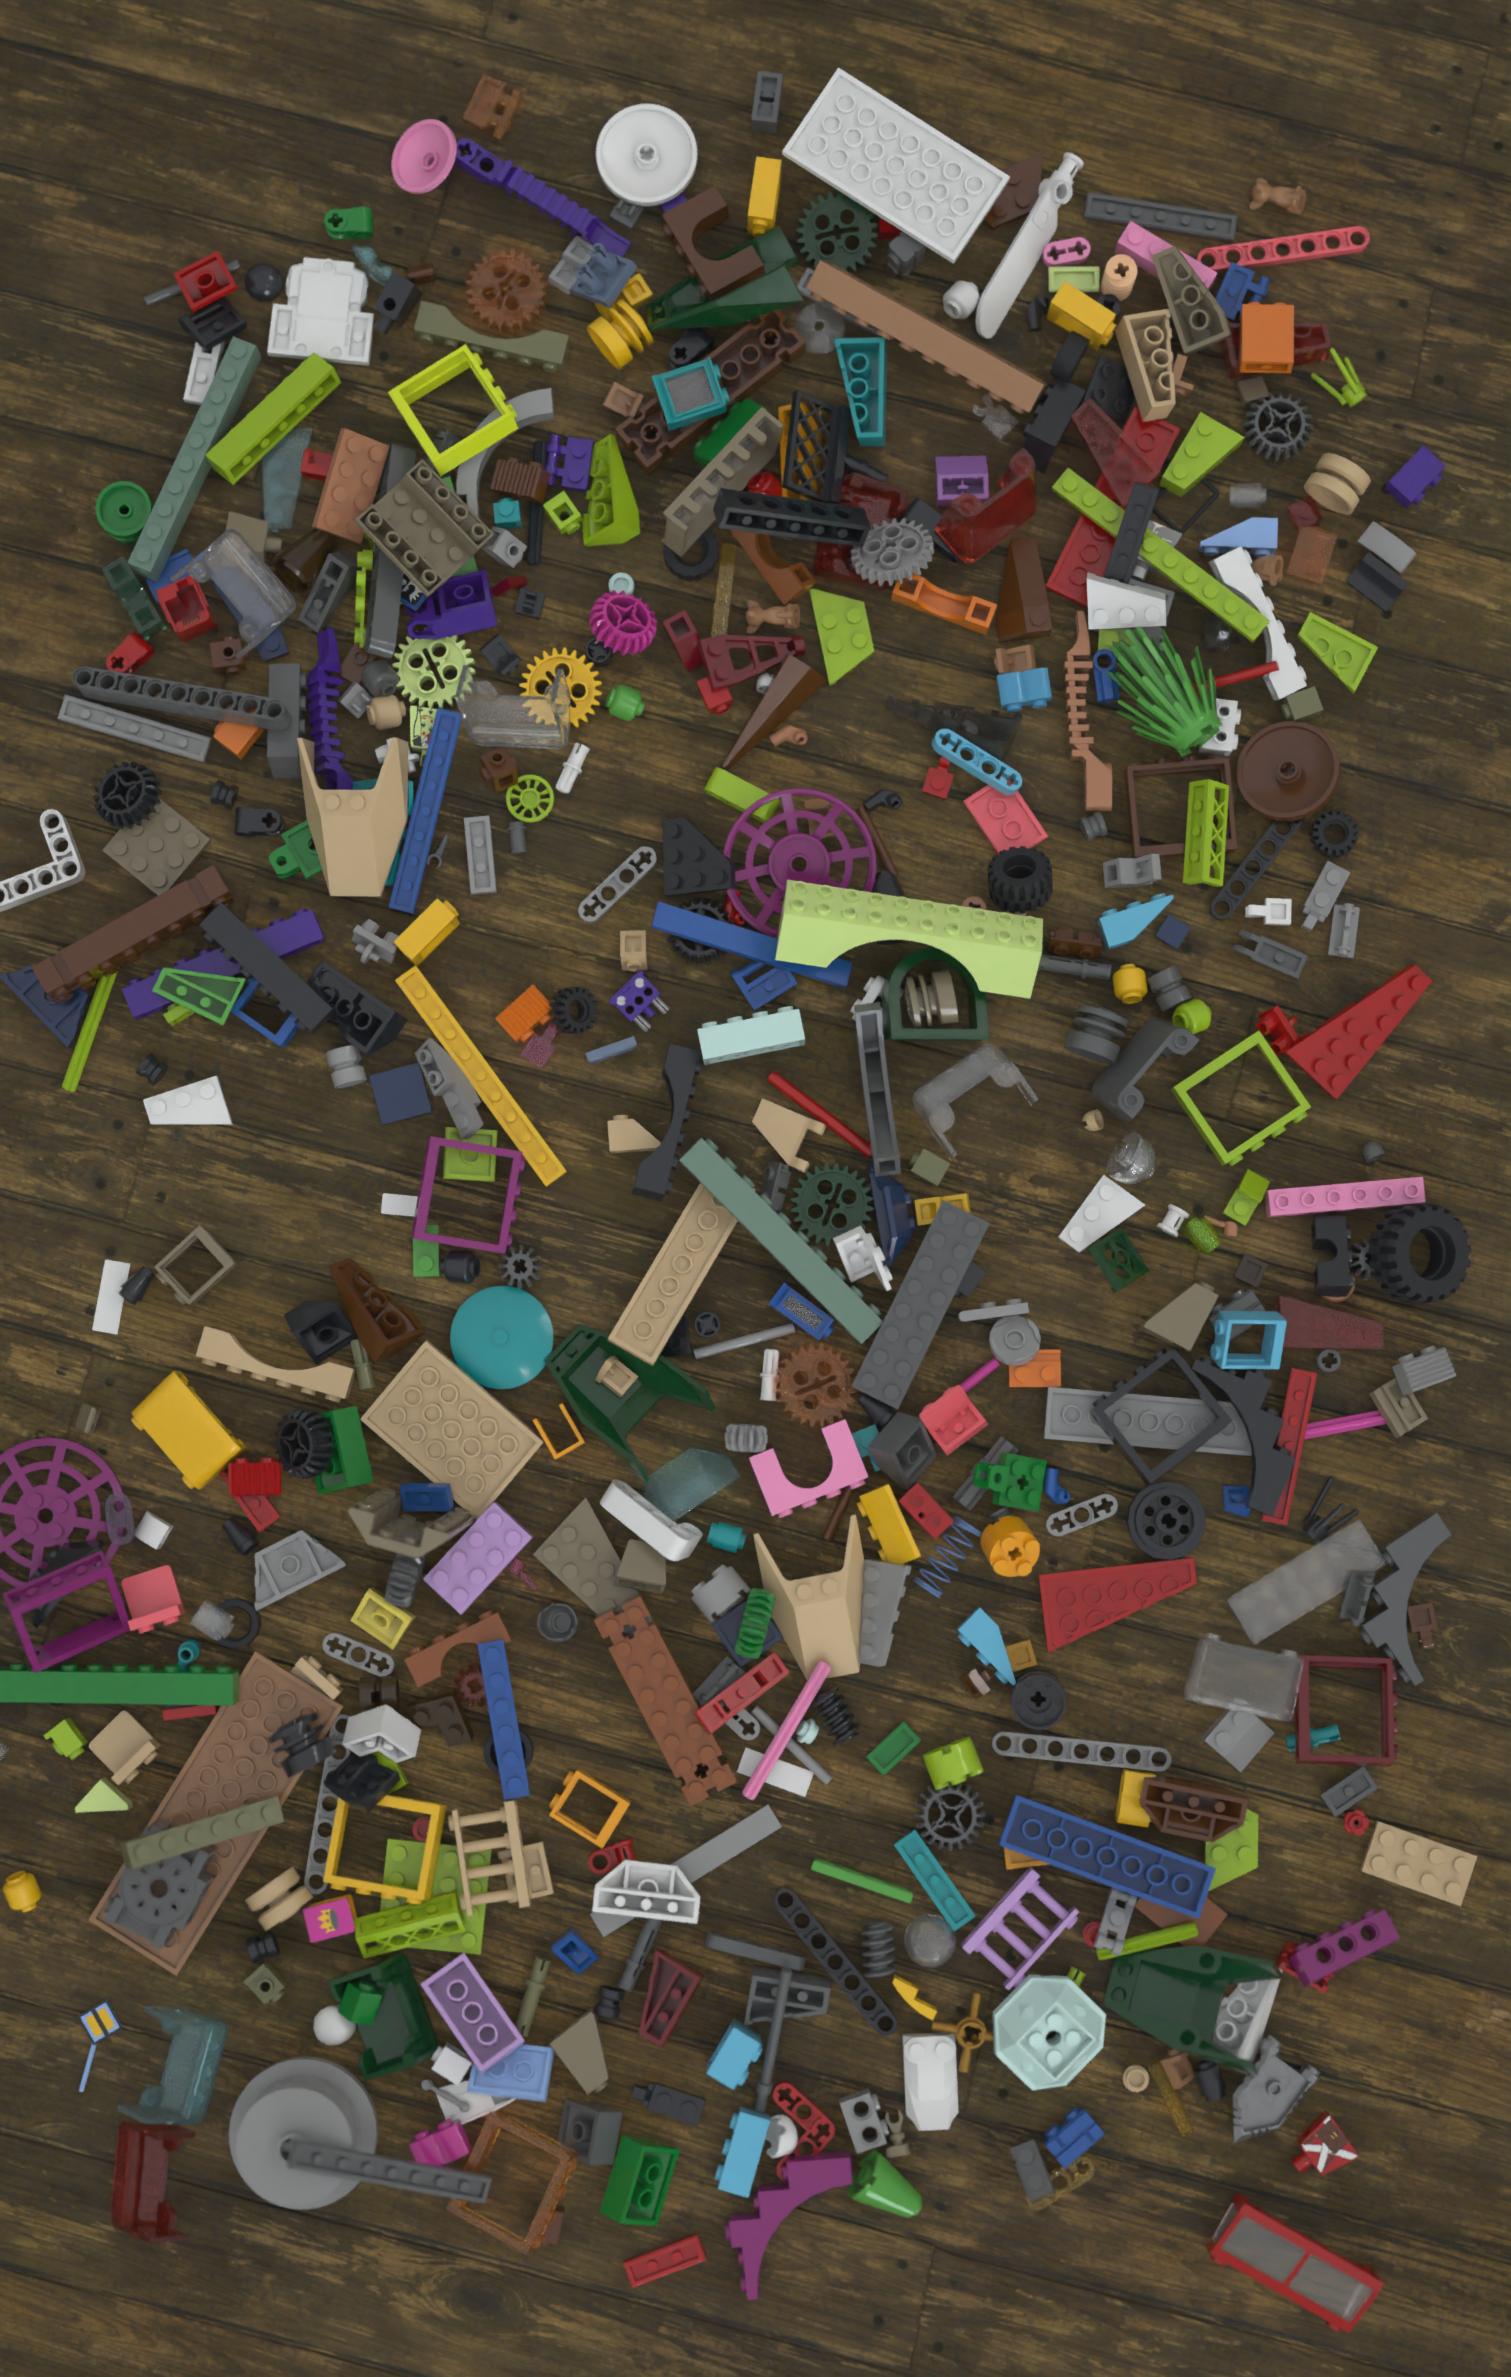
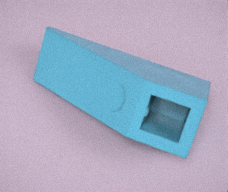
(1124, 926)
(986, 1638)

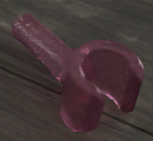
(517, 1567)

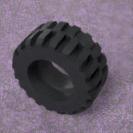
(1447, 1258)

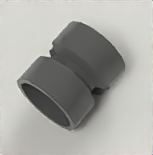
(1169, 989)

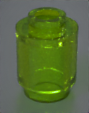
(1202, 1234)

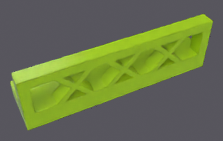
(1201, 832)
(407, 1921)

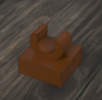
(976, 1682)

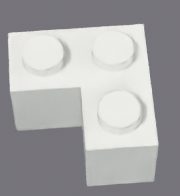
(382, 1731)

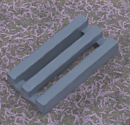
(611, 1050)

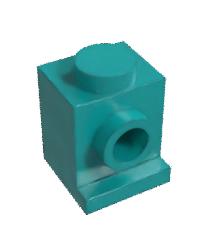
(507, 514)

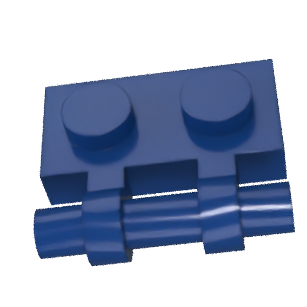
(1234, 288)

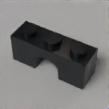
(1331, 1235)

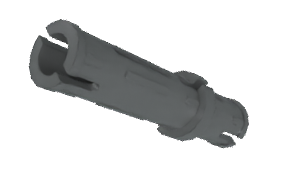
(1075, 967)
(636, 1961)

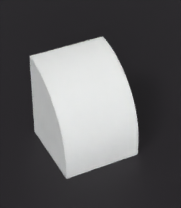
(153, 1530)

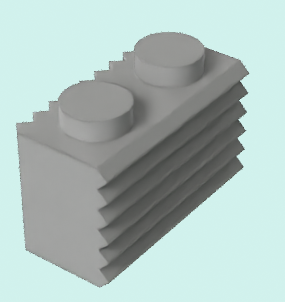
(1424, 1370)

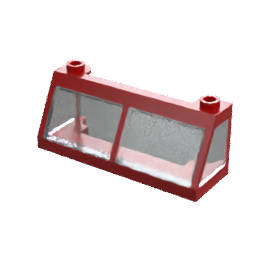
(1293, 2264)

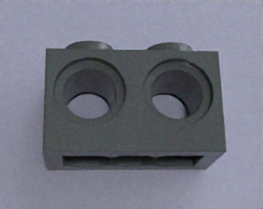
(767, 102)

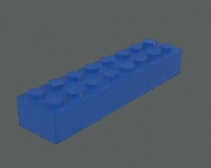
(1106, 1856)

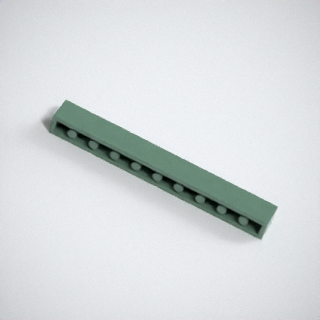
(191, 463)
(780, 1240)

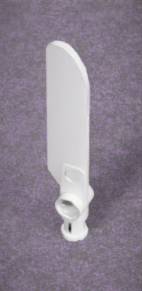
(1026, 247)

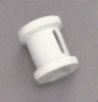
(1173, 1220)

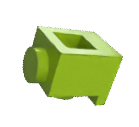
(563, 505)
(67, 1739)

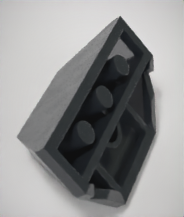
(57, 1559)

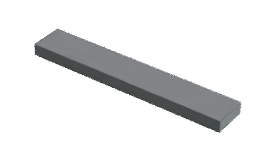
(134, 728)

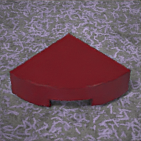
(507, 584)

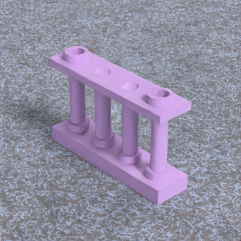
(993, 1922)

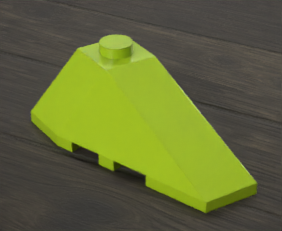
(612, 506)

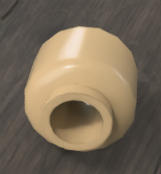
(385, 712)

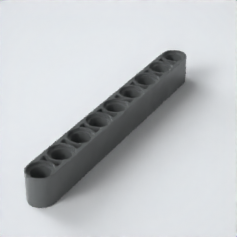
(386, 575)
(190, 705)

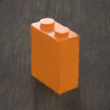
(1266, 338)

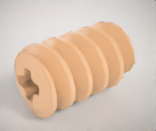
(1119, 276)

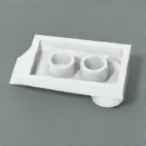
(930, 2079)

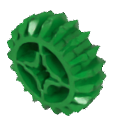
(754, 1623)

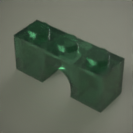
(134, 598)

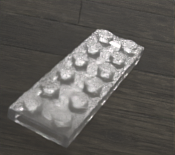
(1305, 1581)

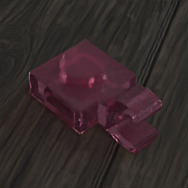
(540, 1048)

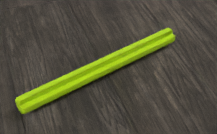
(88, 1032)

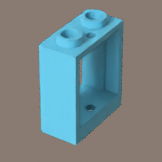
(1272, 1340)

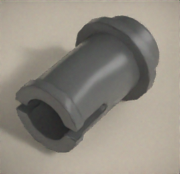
(517, 837)

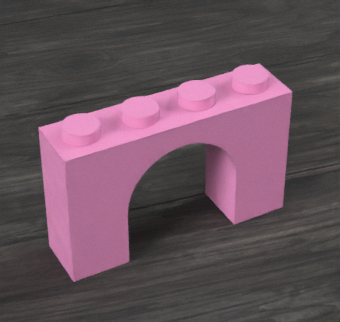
(783, 1495)

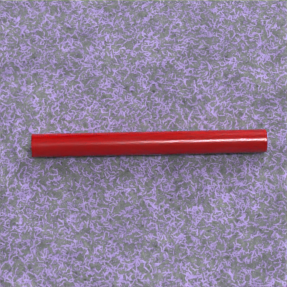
(820, 1113)

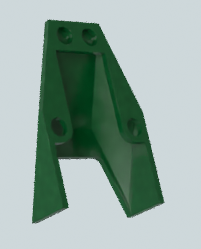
(1180, 1993)

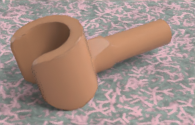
(1230, 1228)

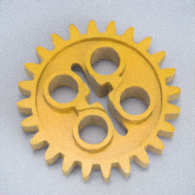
(578, 675)

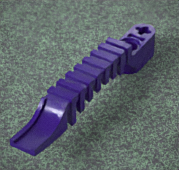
(537, 193)
(320, 693)

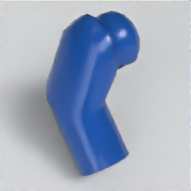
(1053, 1489)

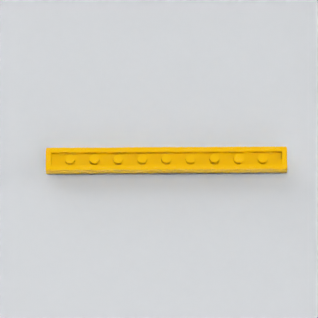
(481, 1076)

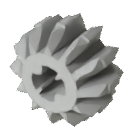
(746, 1437)

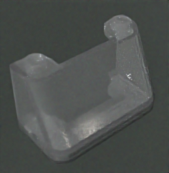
(1244, 1678)

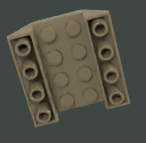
(425, 528)
(382, 1526)

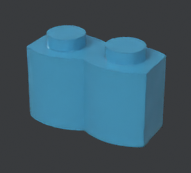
(1023, 689)

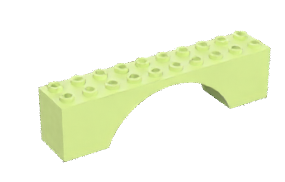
(828, 920)

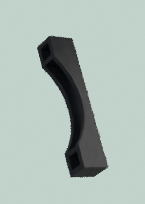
(654, 1171)

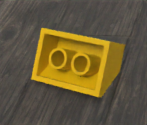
(888, 1525)

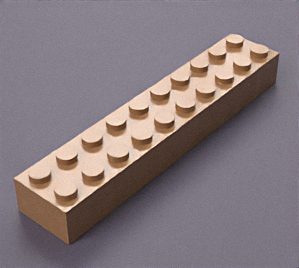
(926, 335)

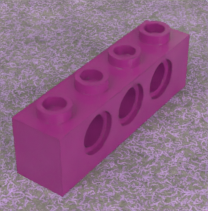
(1311, 1969)

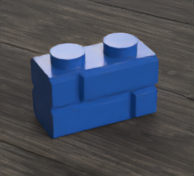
(1072, 2136)

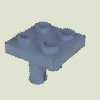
(603, 276)

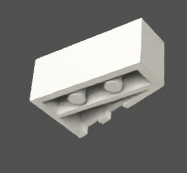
(1123, 605)

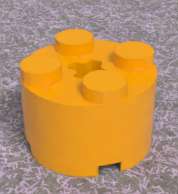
(1010, 1546)

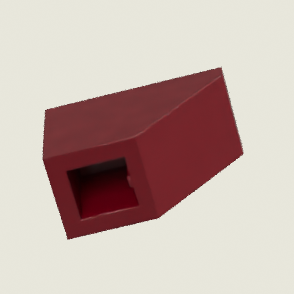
(684, 640)

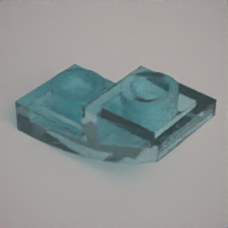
(370, 263)

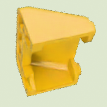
(187, 1431)

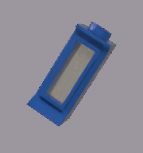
(802, 1312)

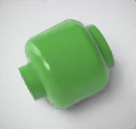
(624, 702)

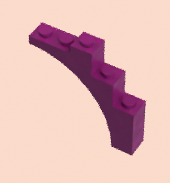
(806, 2177)

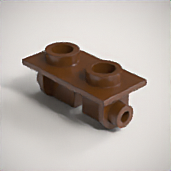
(1086, 946)

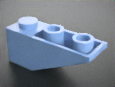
(1254, 535)

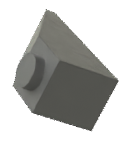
(329, 590)

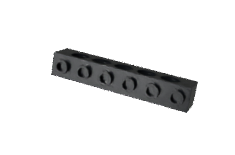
(791, 517)

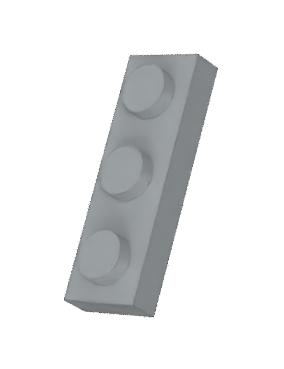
(480, 855)

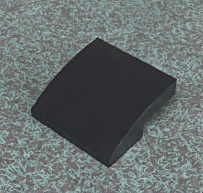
(361, 1781)

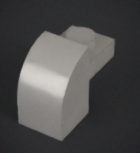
(1132, 871)

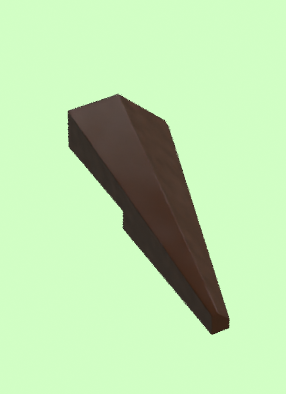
(785, 693)

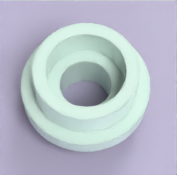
(807, 1731)

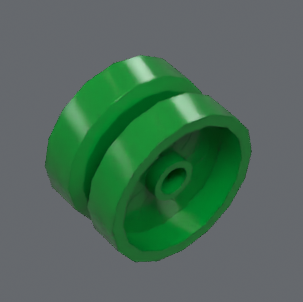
(122, 499)

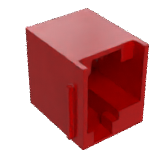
(186, 608)

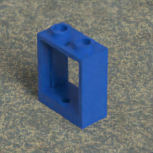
(286, 1031)

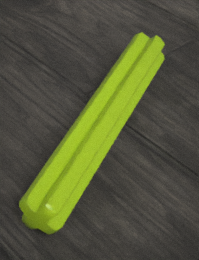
(1153, 1940)

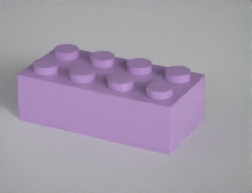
(478, 1557)
(472, 2013)

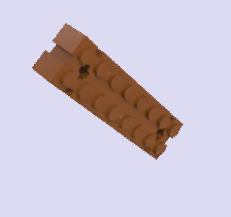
(665, 1699)

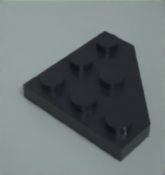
(693, 861)

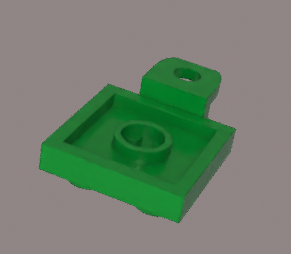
(296, 854)
(1004, 1478)

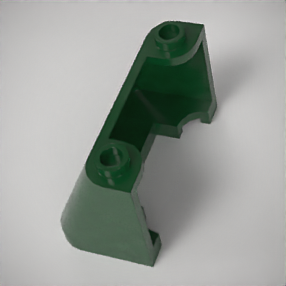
(401, 2028)

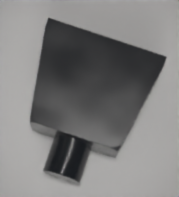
(397, 293)

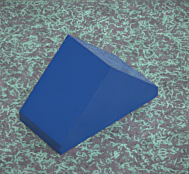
(574, 1950)

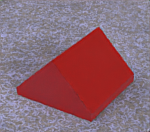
(205, 281)

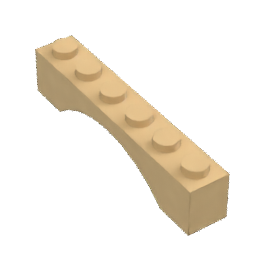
(225, 1349)

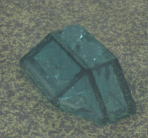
(689, 1481)

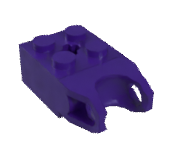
(455, 608)

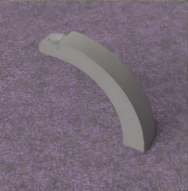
(531, 409)

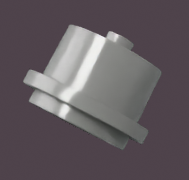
(304, 2102)

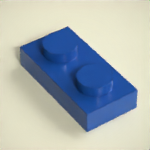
(426, 1497)

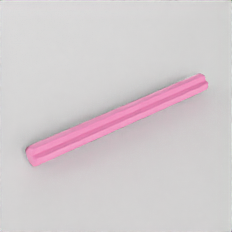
(786, 1730)

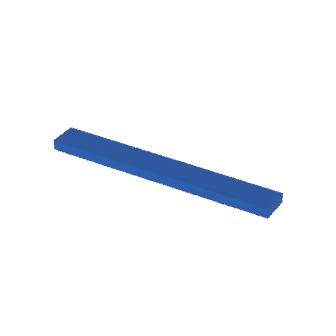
(425, 810)
(741, 942)

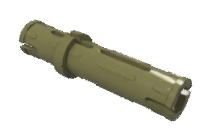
(535, 1985)

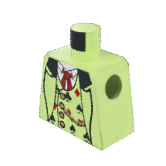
(420, 729)

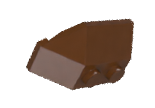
(1192, 1807)

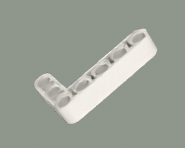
(56, 868)

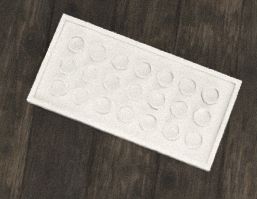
(896, 165)

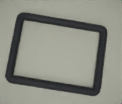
(1196, 515)

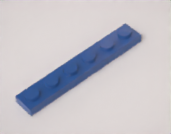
(503, 1719)

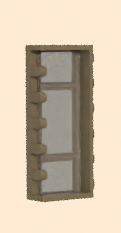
(730, 469)

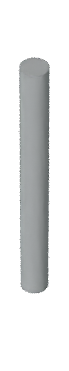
(744, 1341)
(798, 1751)

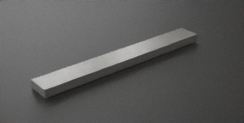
(709, 1856)

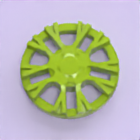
(530, 799)

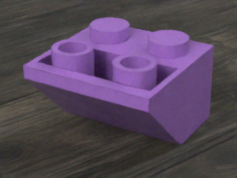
(959, 476)

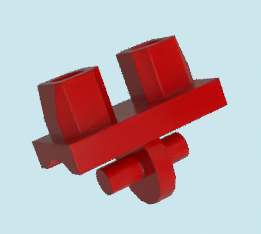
(1279, 1027)

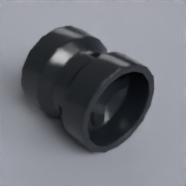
(595, 650)
(264, 1946)
(609, 2001)

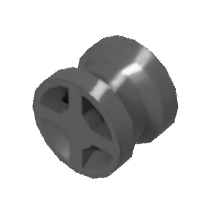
(1093, 826)

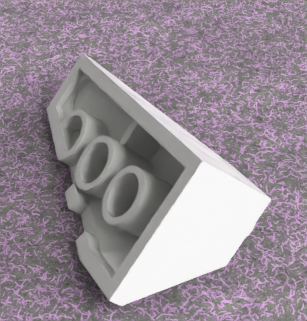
(1244, 2018)

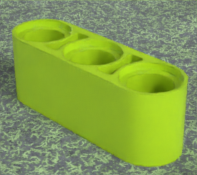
(739, 794)

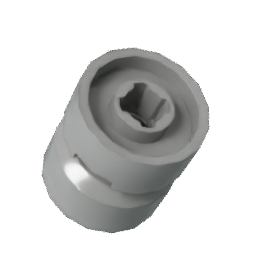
(346, 1066)

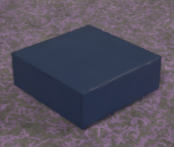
(1172, 932)

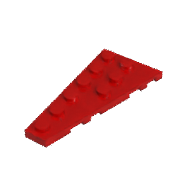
(1352, 1036)
(1093, 1598)

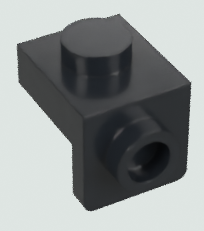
(500, 655)

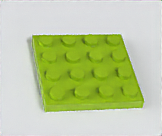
(404, 1869)

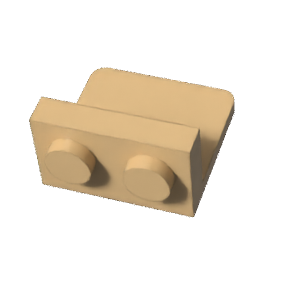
(310, 1671)
(124, 1747)

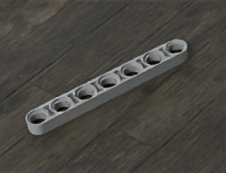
(1094, 1748)
(323, 1815)

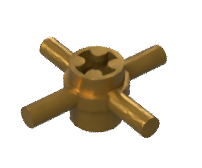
(959, 2031)

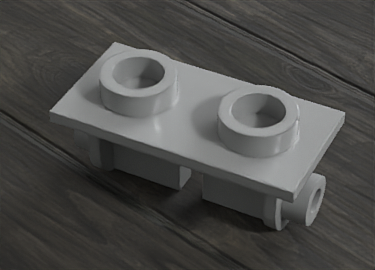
(1344, 930)

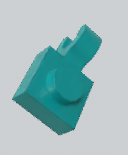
(863, 1439)

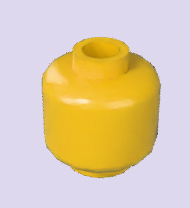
(1130, 984)
(22, 1891)

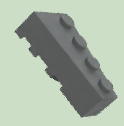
(287, 685)

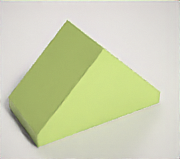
(104, 1797)

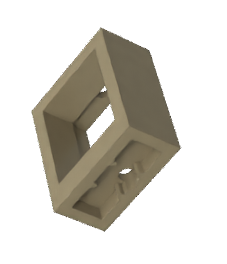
(213, 1246)

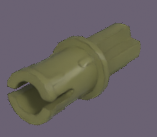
(362, 1365)

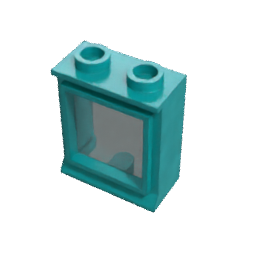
(690, 393)

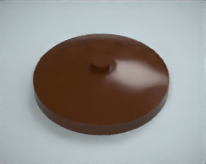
(1288, 771)

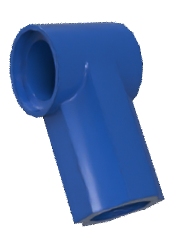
(1105, 686)

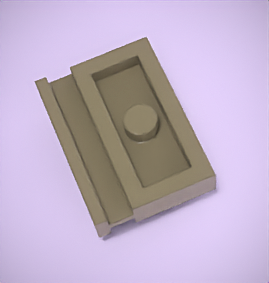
(1398, 1411)

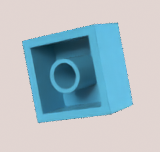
(734, 2054)

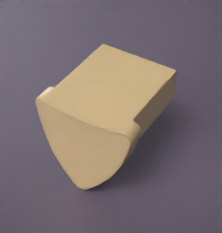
(616, 1376)

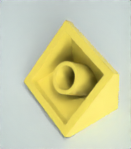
(382, 1618)

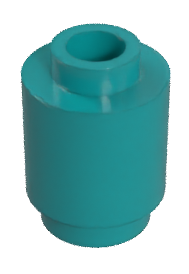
(726, 1537)

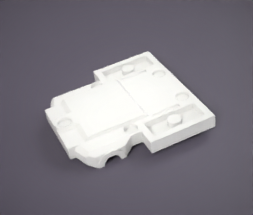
(323, 314)

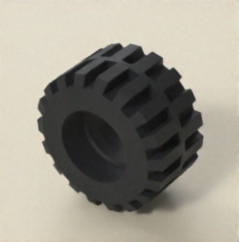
(1020, 879)

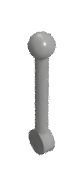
(428, 2084)

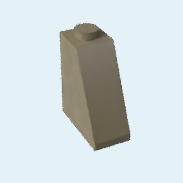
(583, 2052)

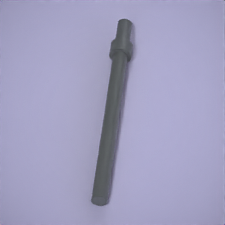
(765, 2084)

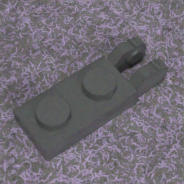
(1272, 955)

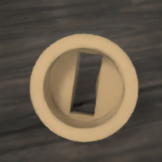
(1094, 1120)

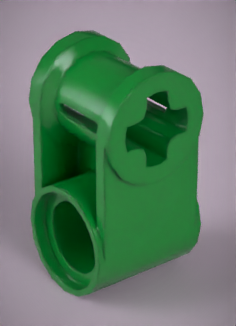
(353, 223)

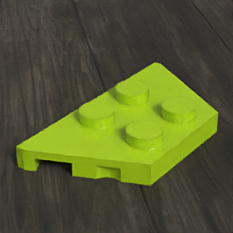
(841, 632)
(1234, 1852)

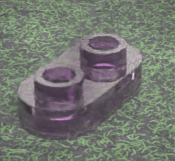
(118, 1519)

